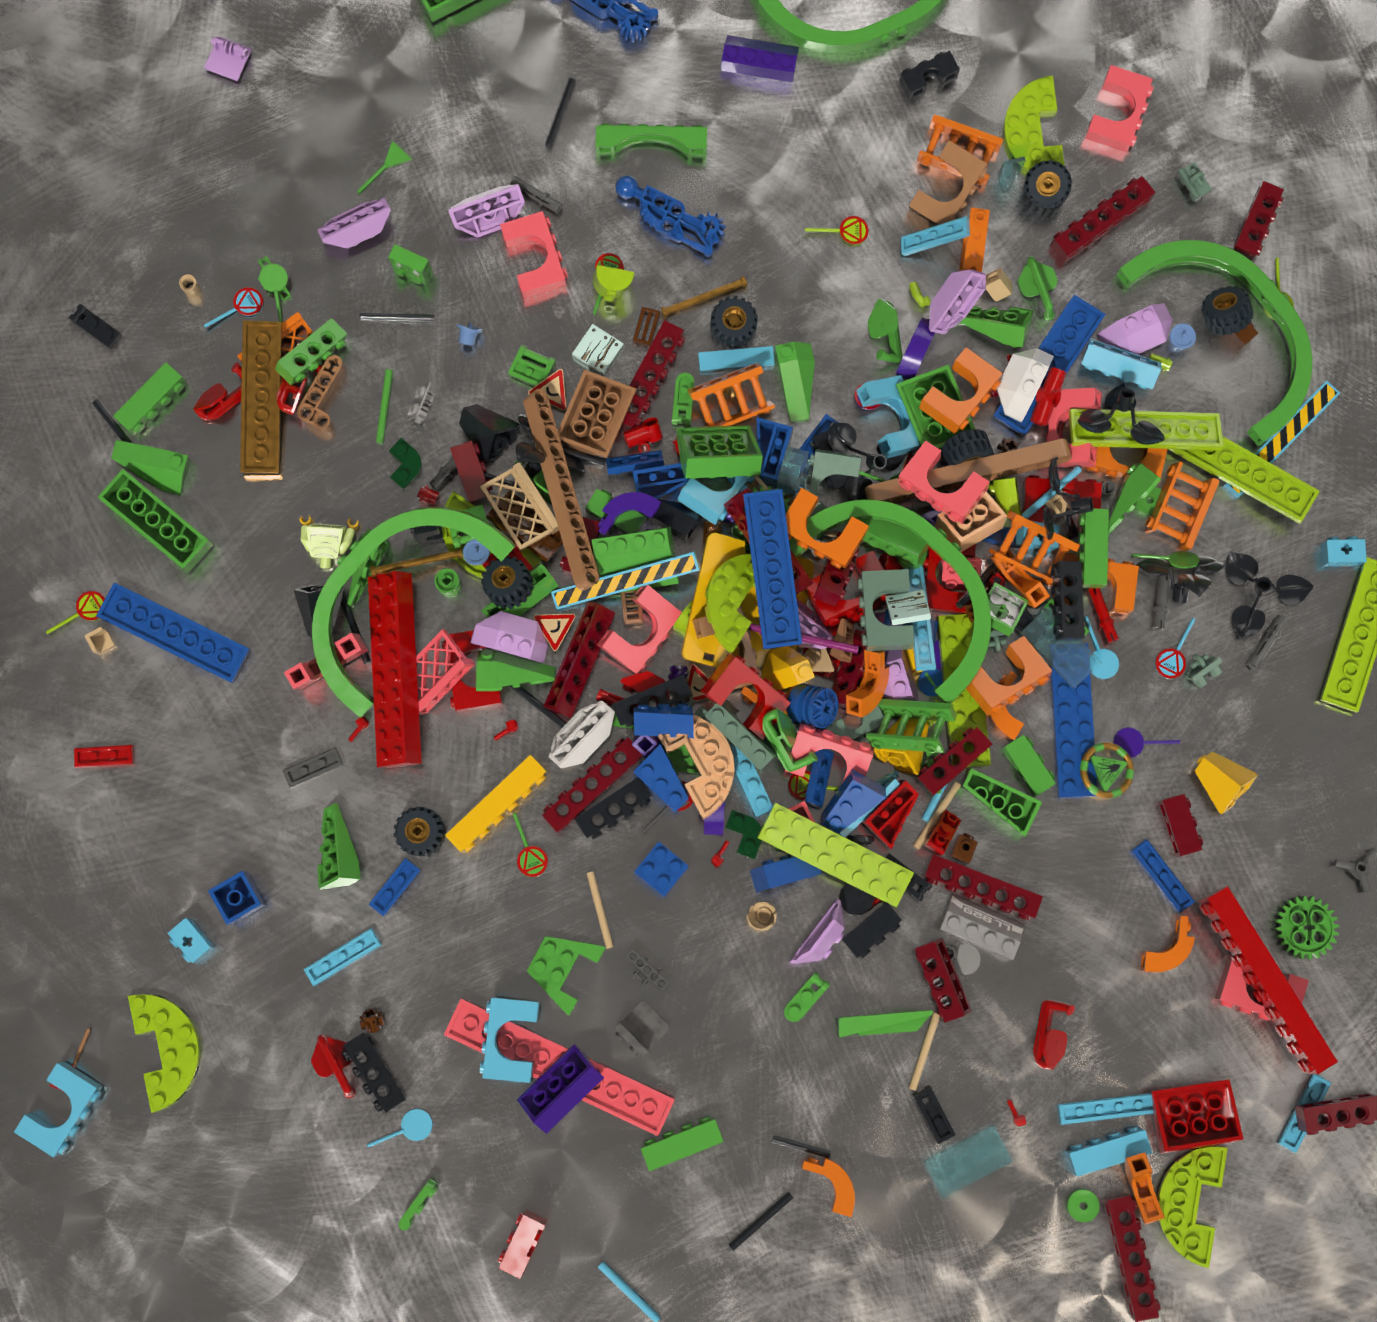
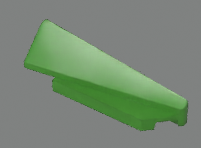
(882, 1023)

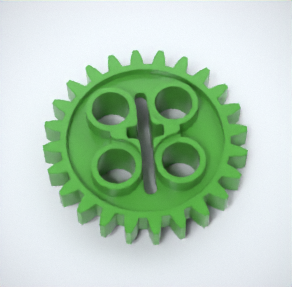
(1324, 926)

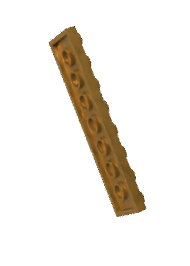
(258, 397)

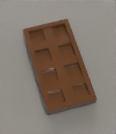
(545, 547)

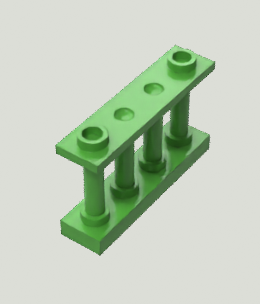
(912, 709)

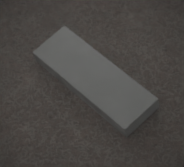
(313, 767)

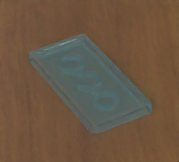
(1069, 658)
(967, 1161)

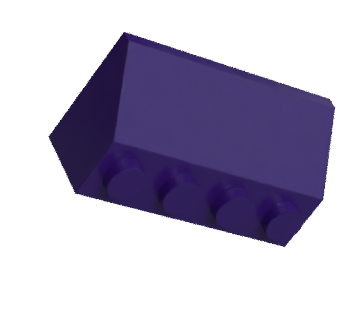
(759, 58)
(560, 1089)

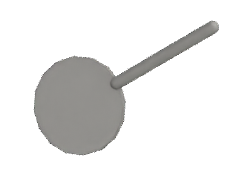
(967, 959)

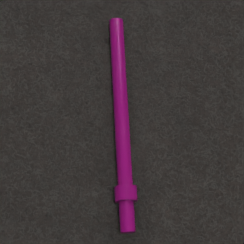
(817, 641)

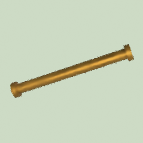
(704, 296)
(416, 562)

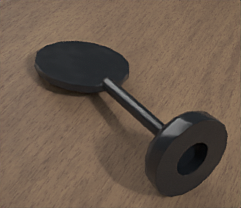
(853, 899)

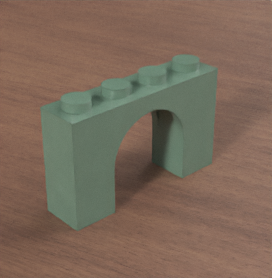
(830, 463)
(877, 635)
(725, 720)

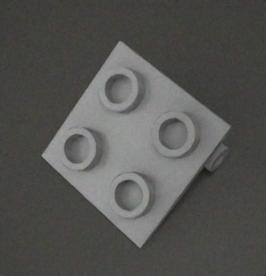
(416, 410)

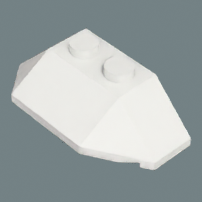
(1022, 381)
(582, 735)

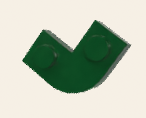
(410, 466)
(749, 829)

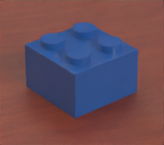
(661, 869)
(236, 898)

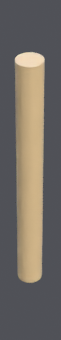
(936, 816)
(600, 910)
(924, 1051)

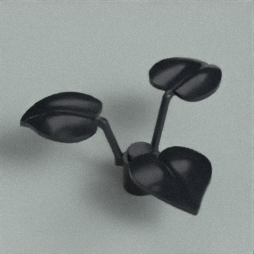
(1123, 400)
(840, 439)
(527, 453)
(1078, 506)
(1242, 568)
(1186, 582)

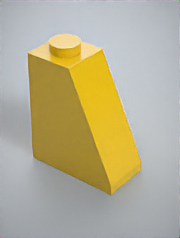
(786, 668)
(905, 760)
(1223, 779)

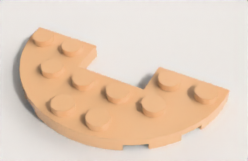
(713, 760)

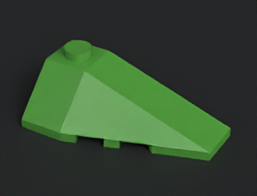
(502, 669)
(339, 859)

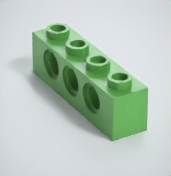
(330, 332)

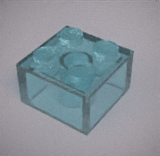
(792, 472)

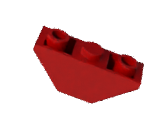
(642, 682)
(942, 833)

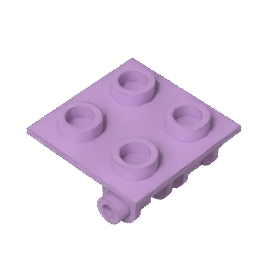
(227, 58)

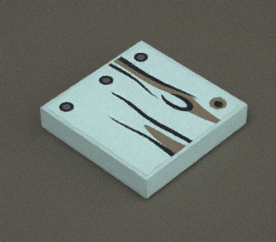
(597, 349)
(908, 607)

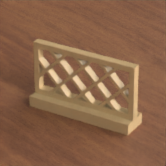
(534, 498)

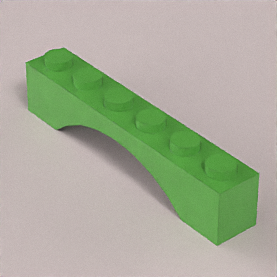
(615, 137)

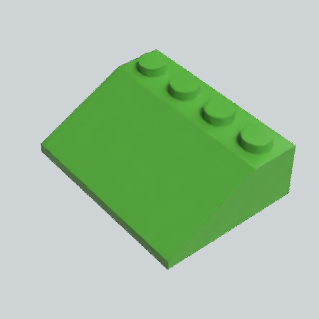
(912, 393)
(718, 452)
(634, 550)

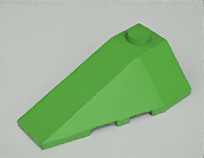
(1005, 326)
(796, 372)
(158, 466)
(1136, 485)
(360, 577)

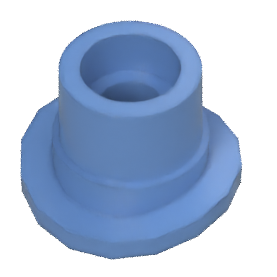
(468, 334)
(1182, 336)
(475, 553)

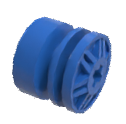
(812, 705)

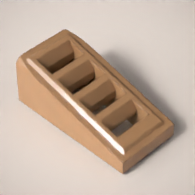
(631, 621)
(844, 634)

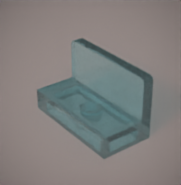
(1008, 171)

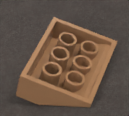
(595, 414)

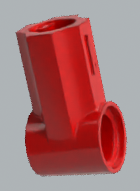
(648, 431)

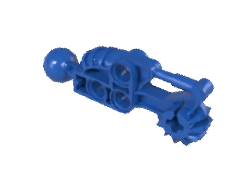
(631, 23)
(659, 216)

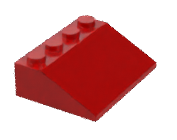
(1195, 1116)

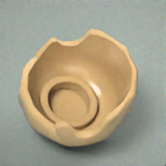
(762, 916)

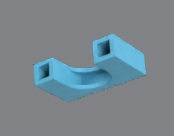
(885, 392)
(709, 502)
(495, 1064)
(82, 1093)

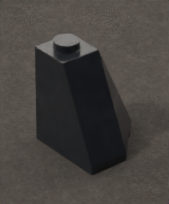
(488, 430)
(678, 517)
(307, 600)

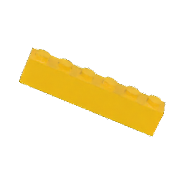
(496, 804)

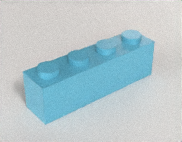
(1121, 363)
(750, 783)
(1108, 1152)

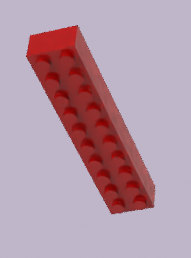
(394, 670)
(1267, 981)

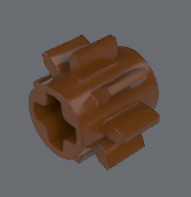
(1006, 444)
(371, 1020)

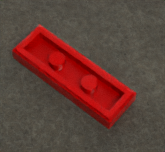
(104, 756)

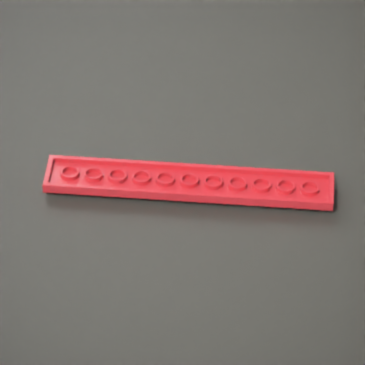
(614, 1094)

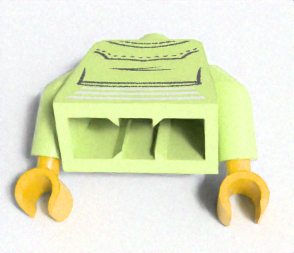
(326, 540)

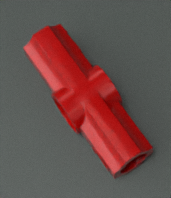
(1048, 396)

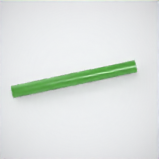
(384, 406)

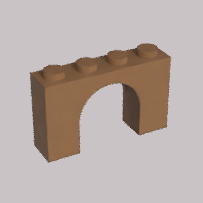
(971, 170)
(745, 649)

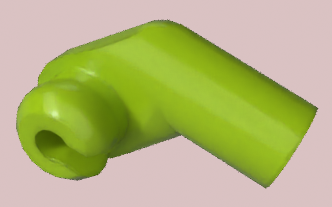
(917, 295)

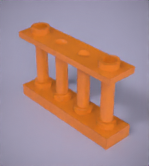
(958, 131)
(974, 245)
(734, 380)
(1199, 504)
(1033, 530)

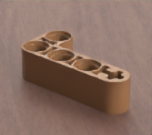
(325, 391)

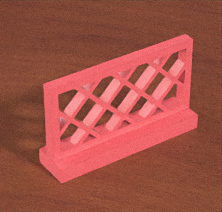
(451, 676)

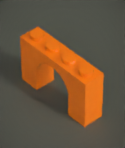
(954, 413)
(1105, 463)
(838, 551)
(1123, 580)
(1033, 672)

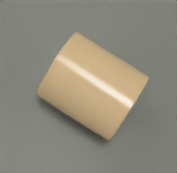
(185, 280)

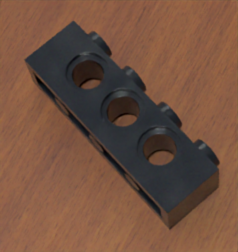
(1074, 593)
(679, 684)
(635, 787)
(362, 1045)

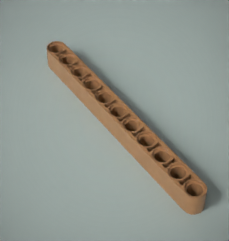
(988, 467)
(561, 490)

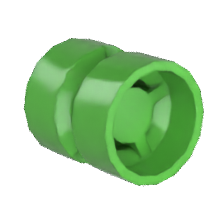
(448, 582)

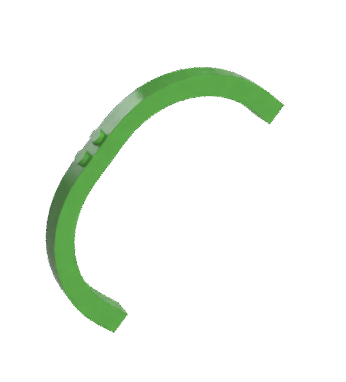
(844, 41)
(1264, 291)
(949, 552)
(327, 659)

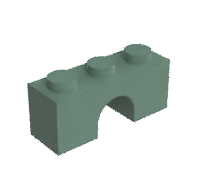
(869, 723)

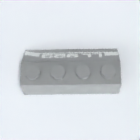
(982, 927)

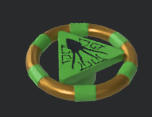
(1107, 770)

